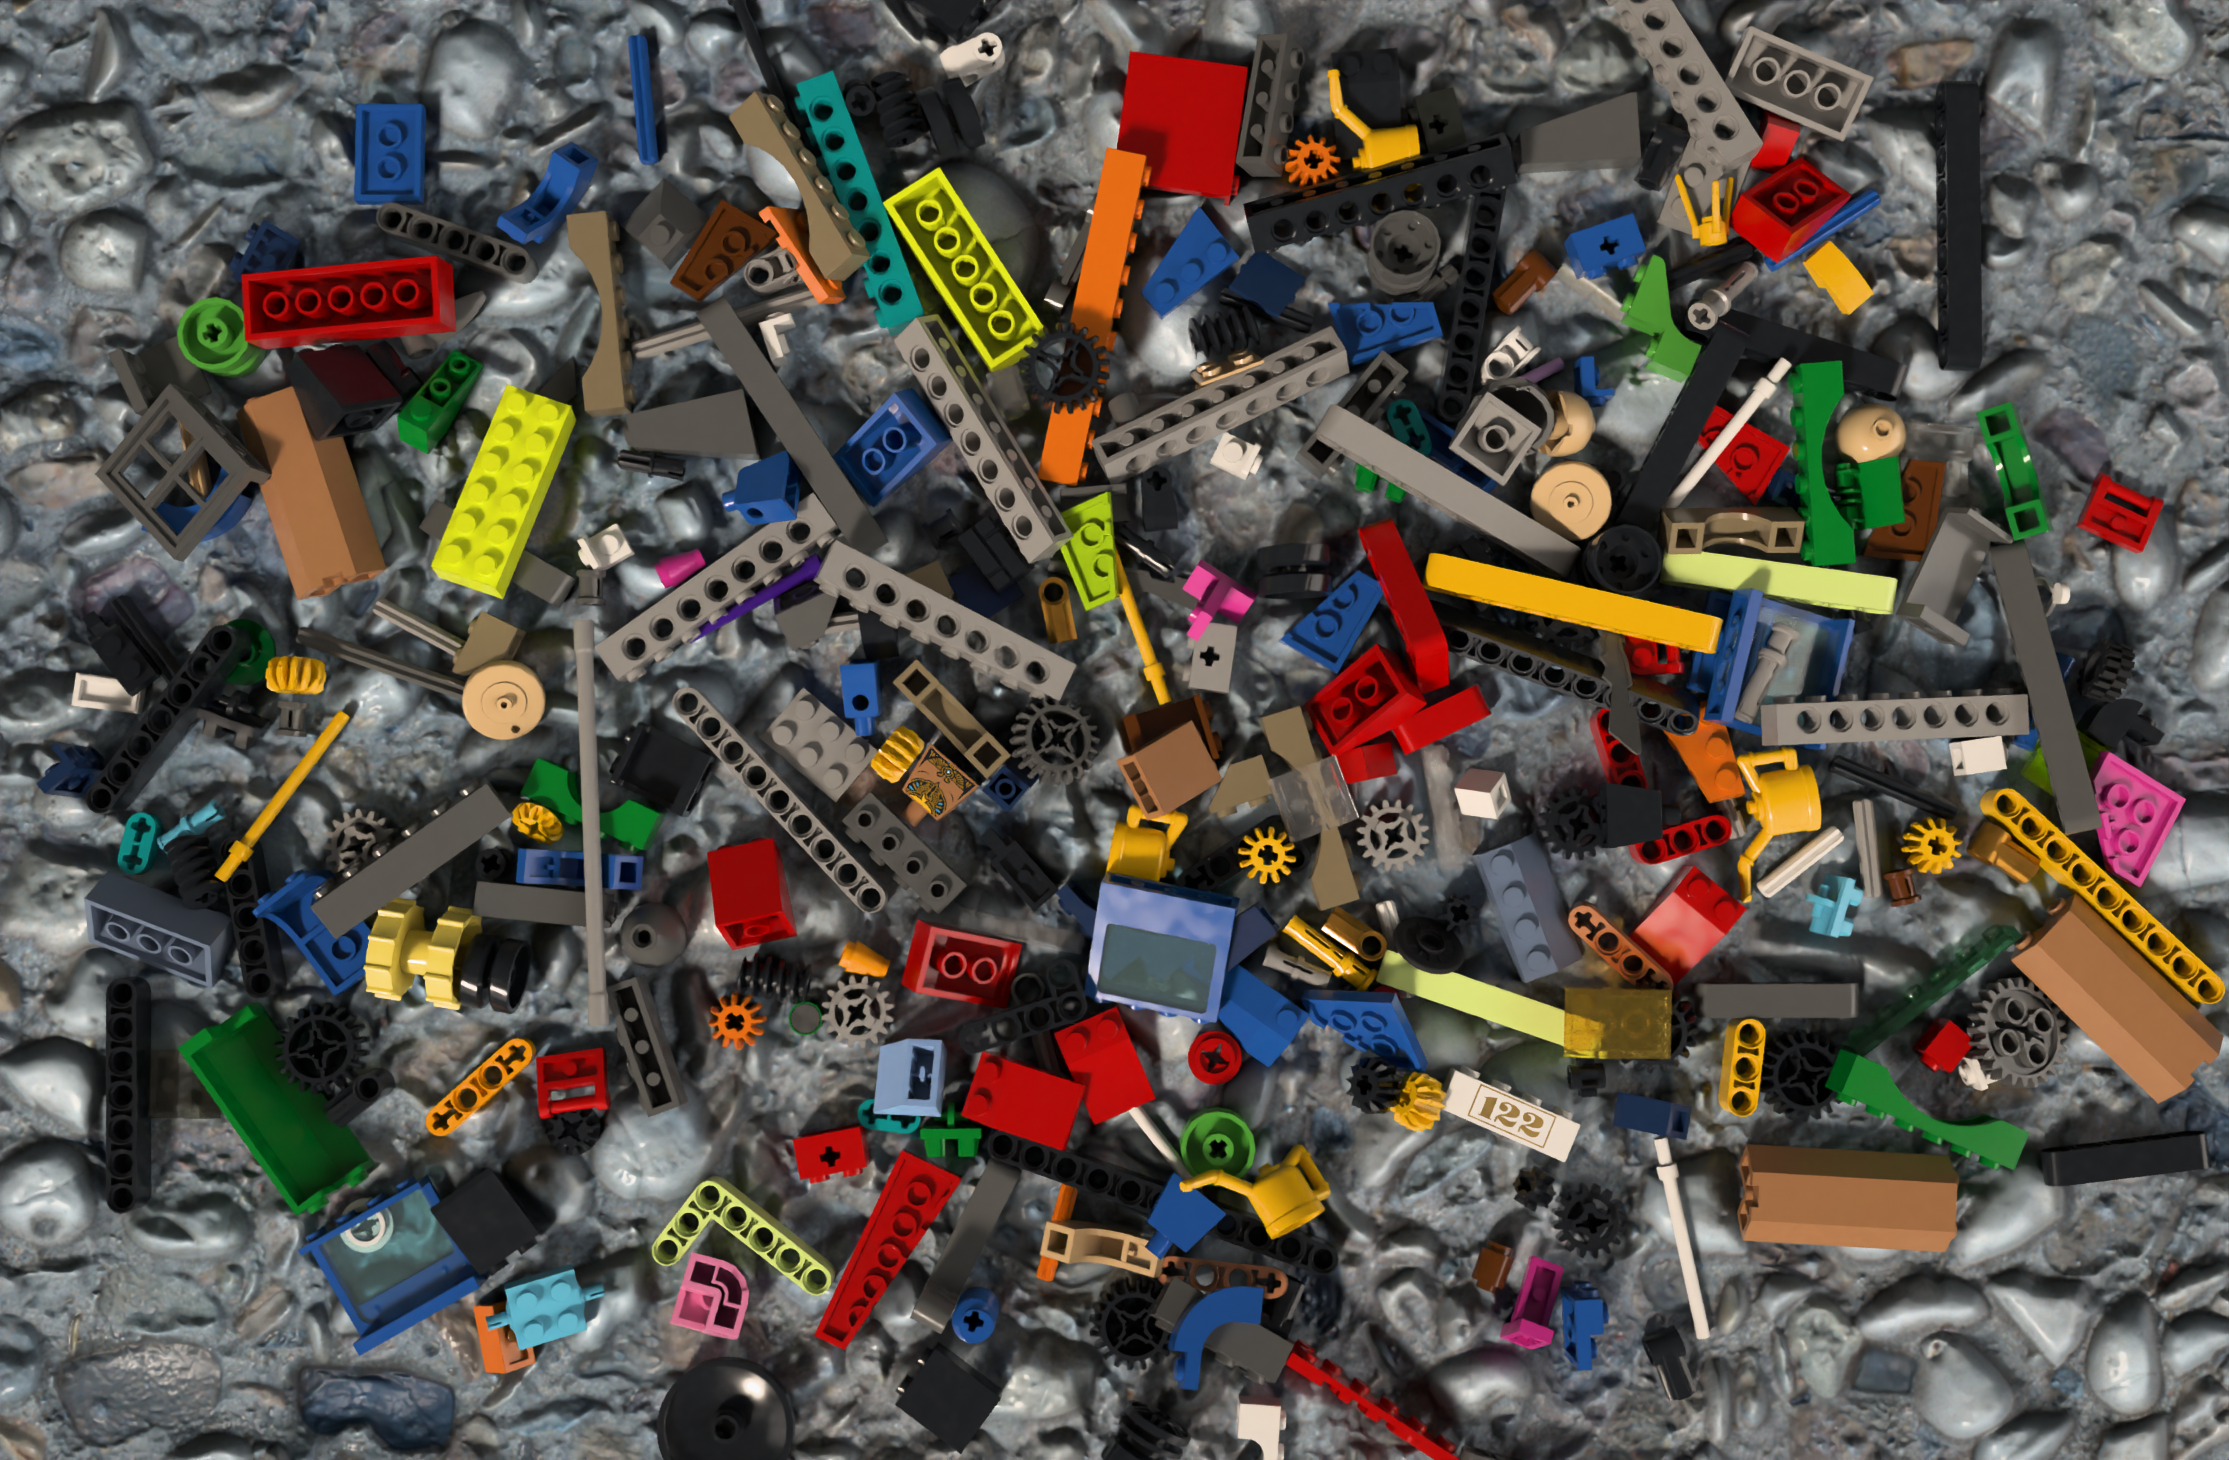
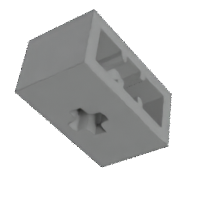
(1212, 678)

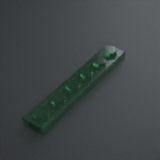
(1940, 982)

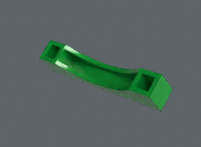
(1826, 535)
(1871, 1084)

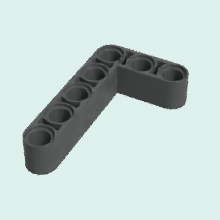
(965, 1245)

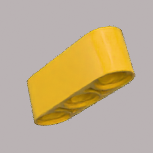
(1749, 1081)

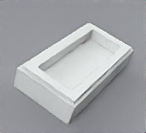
(105, 694)

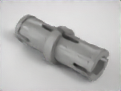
(1296, 968)

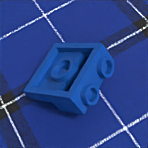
(1582, 1316)

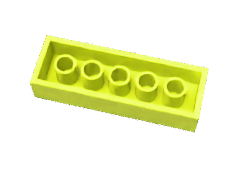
(965, 270)
(504, 492)

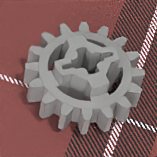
(354, 834)
(1405, 843)
(846, 1001)

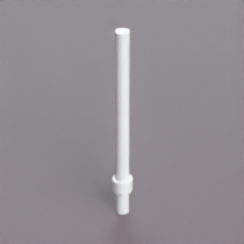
(1763, 390)
(1668, 1172)

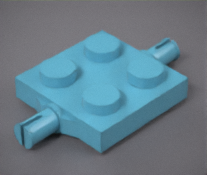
(545, 1306)

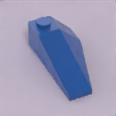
(1258, 1015)

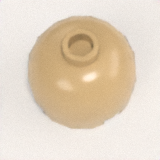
(1572, 424)
(1869, 434)

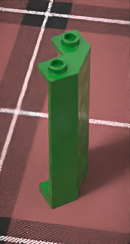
(278, 1123)

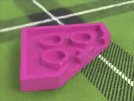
(2133, 815)

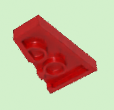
(1749, 457)

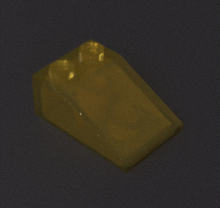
(1617, 1022)

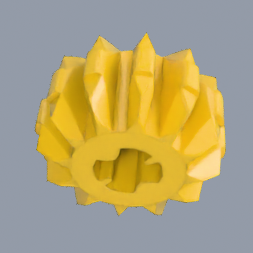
(295, 675)
(897, 754)
(1940, 837)
(1257, 862)
(1419, 1101)

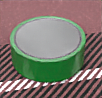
(806, 1018)

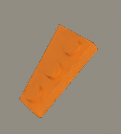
(794, 236)
(1710, 759)

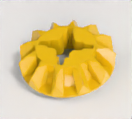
(548, 828)

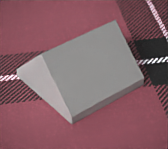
(1493, 438)

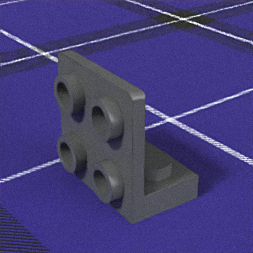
(150, 372)

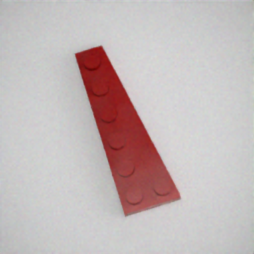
(897, 1224)
(1410, 1430)

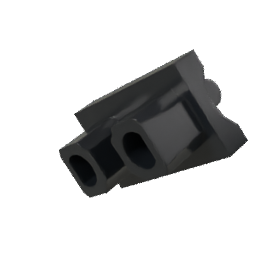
(236, 715)

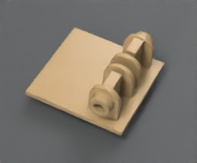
(1237, 361)

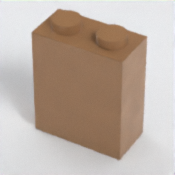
(1169, 770)

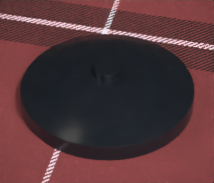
(726, 1413)

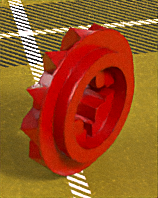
(1220, 1072)

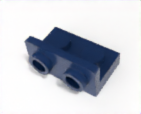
(268, 251)
(75, 773)

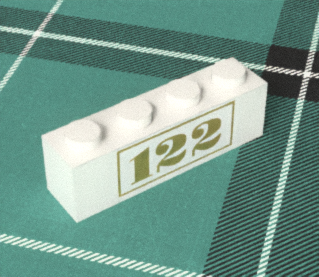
(1508, 1114)

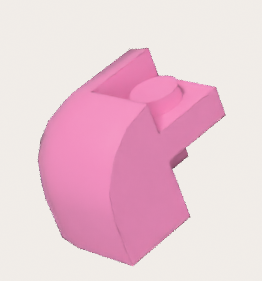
(711, 1297)

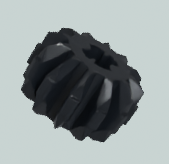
(1374, 1085)

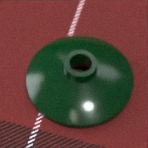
(263, 648)

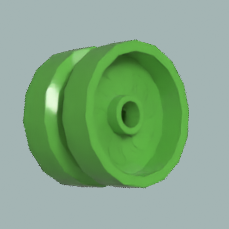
(214, 339)
(1217, 1124)

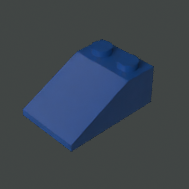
(892, 446)

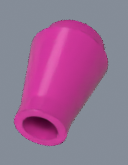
(679, 567)

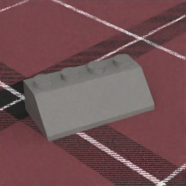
(1796, 83)

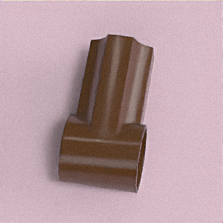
(1528, 278)

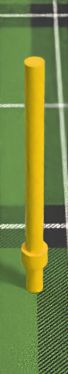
(1154, 671)
(243, 850)

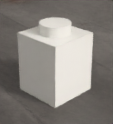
(1978, 755)

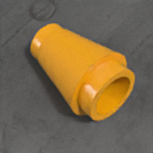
(863, 960)

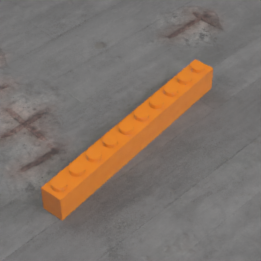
(1095, 308)

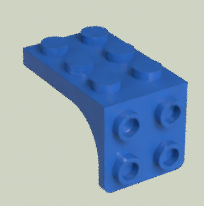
(335, 960)

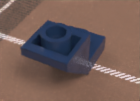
(1011, 784)
(1652, 1116)

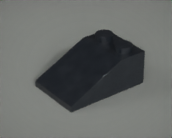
(1370, 91)

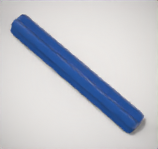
(643, 100)
(1841, 218)

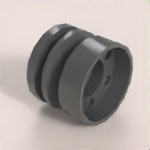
(1407, 235)

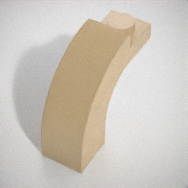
(1099, 1243)

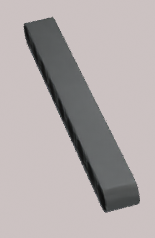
(791, 426)
(2045, 688)

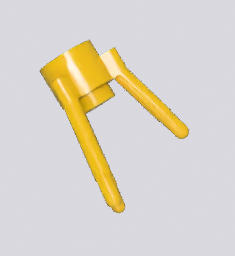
(1713, 228)

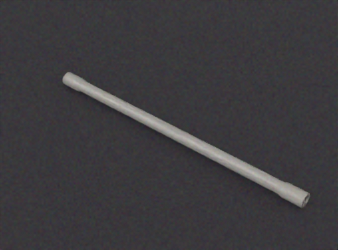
(597, 997)

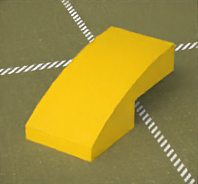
(1839, 276)

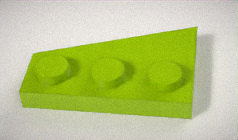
(1092, 551)

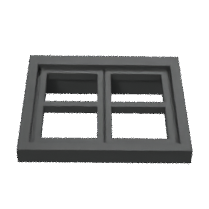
(209, 436)

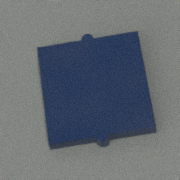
(1267, 283)
(979, 595)

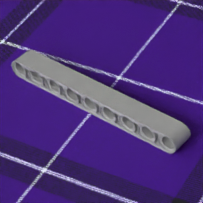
(1447, 492)
(767, 790)

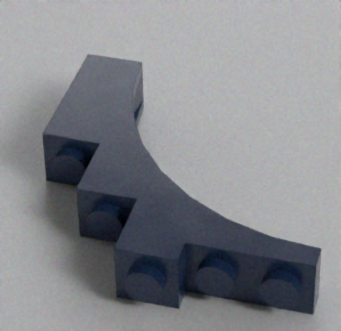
(1249, 929)

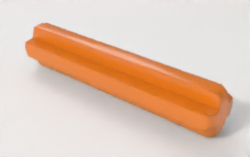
(1062, 1211)

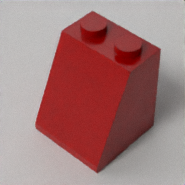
(750, 893)

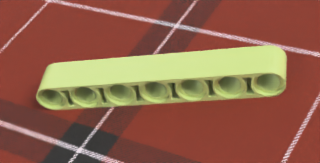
(1781, 581)
(1475, 998)

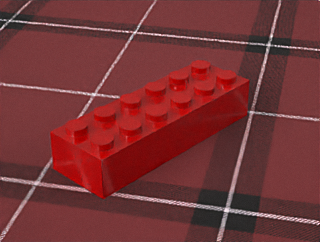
(349, 302)

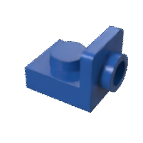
(1586, 378)

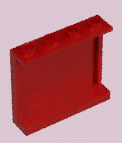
(1184, 122)

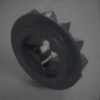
(587, 1132)

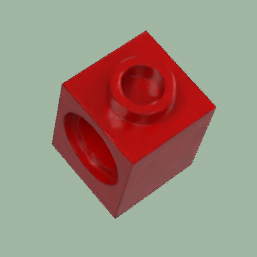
(1942, 1046)

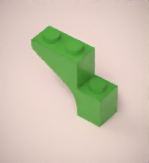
(1650, 313)

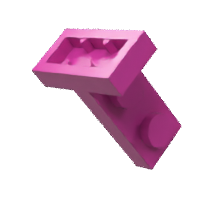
(1215, 593)
(1534, 1305)

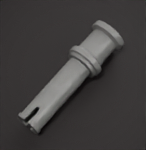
(1718, 299)
(1771, 660)

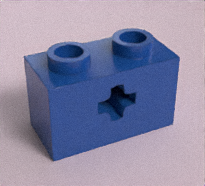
(1618, 234)

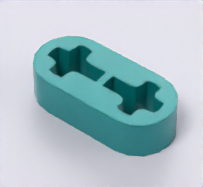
(1416, 425)
(139, 843)
(885, 1123)

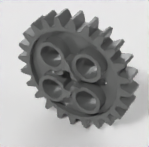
(2007, 1052)

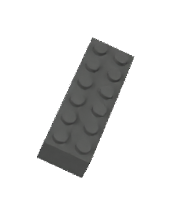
(410, 857)

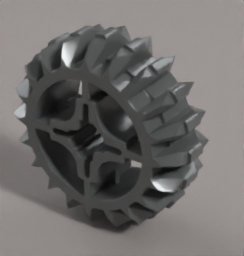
(1063, 751)

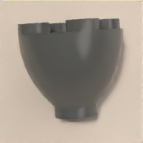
(666, 931)

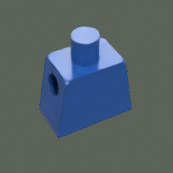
(766, 490)
(862, 678)
(1180, 1217)

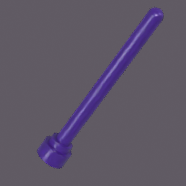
(806, 572)

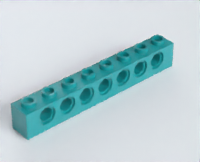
(824, 93)

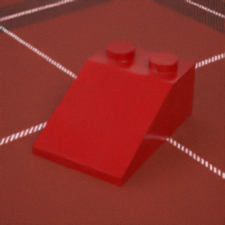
(1787, 209)
(1364, 701)
(1686, 921)
(961, 964)
(1106, 1062)
(1023, 1100)

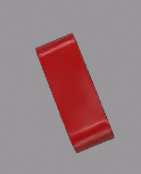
(1442, 719)

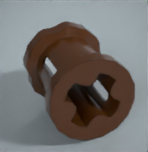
(1902, 886)

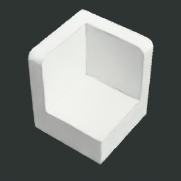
(1483, 793)

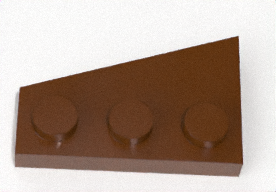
(721, 250)
(1921, 500)

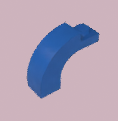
(554, 198)
(180, 516)
(567, 868)
(1204, 1315)

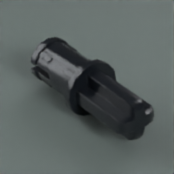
(652, 464)

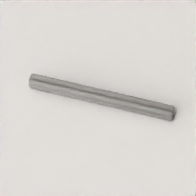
(696, 331)

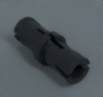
(1145, 551)

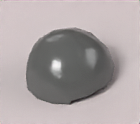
(1526, 400)

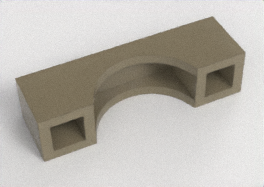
(1758, 527)
(952, 719)

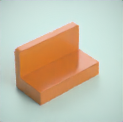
(500, 1345)

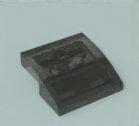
(177, 1089)

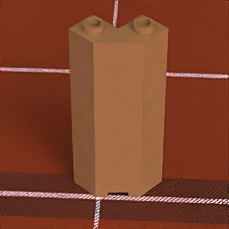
(310, 497)
(2117, 998)
(1848, 1198)

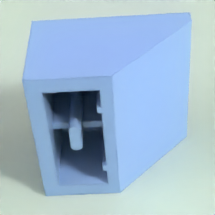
(911, 1078)

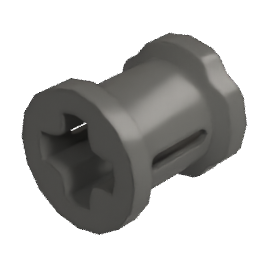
(590, 588)
(292, 719)

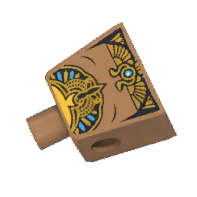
(936, 787)

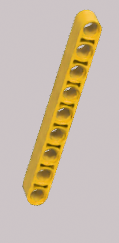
(1572, 603)
(2116, 899)

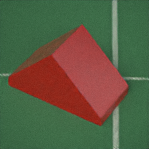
(1779, 140)
(1367, 762)

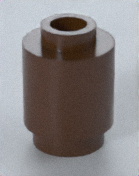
(1493, 1266)

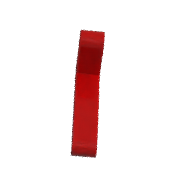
(1409, 604)
(1631, 766)

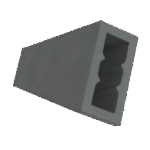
(1583, 140)
(698, 428)
(537, 903)

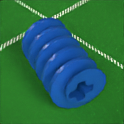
(972, 1328)

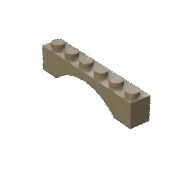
(832, 238)
(606, 380)
(1331, 873)

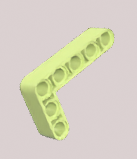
(746, 1232)

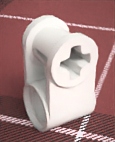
(971, 60)
(1510, 355)

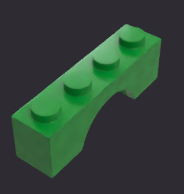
(2016, 471)
(556, 788)

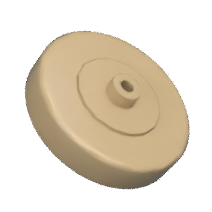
(1571, 500)
(503, 699)

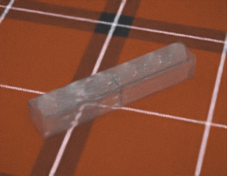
(1442, 808)
(1021, 930)

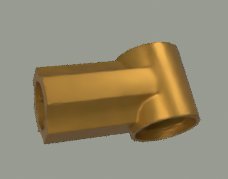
(1058, 614)
(1995, 848)
(1352, 932)

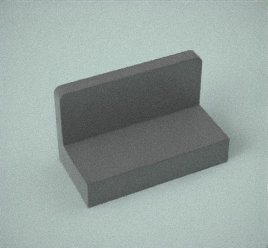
(1074, 496)

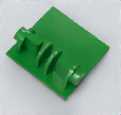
(1870, 493)

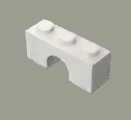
(1260, 1421)

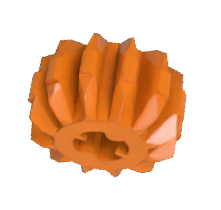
(1312, 151)
(737, 1033)

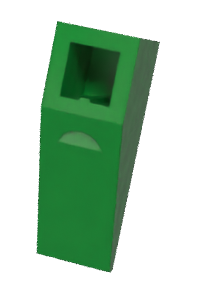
(438, 401)

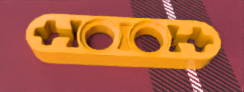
(483, 1089)

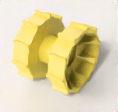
(403, 948)

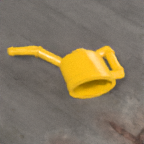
(1379, 145)
(1780, 801)
(1143, 850)
(1279, 1192)

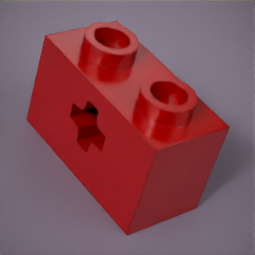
(811, 1151)

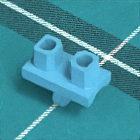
(1832, 904)

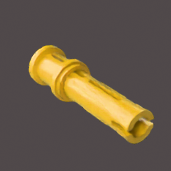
(1343, 963)

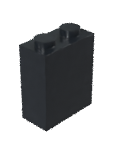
(953, 17)
(948, 1396)

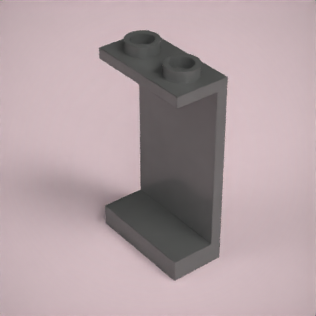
(1949, 572)

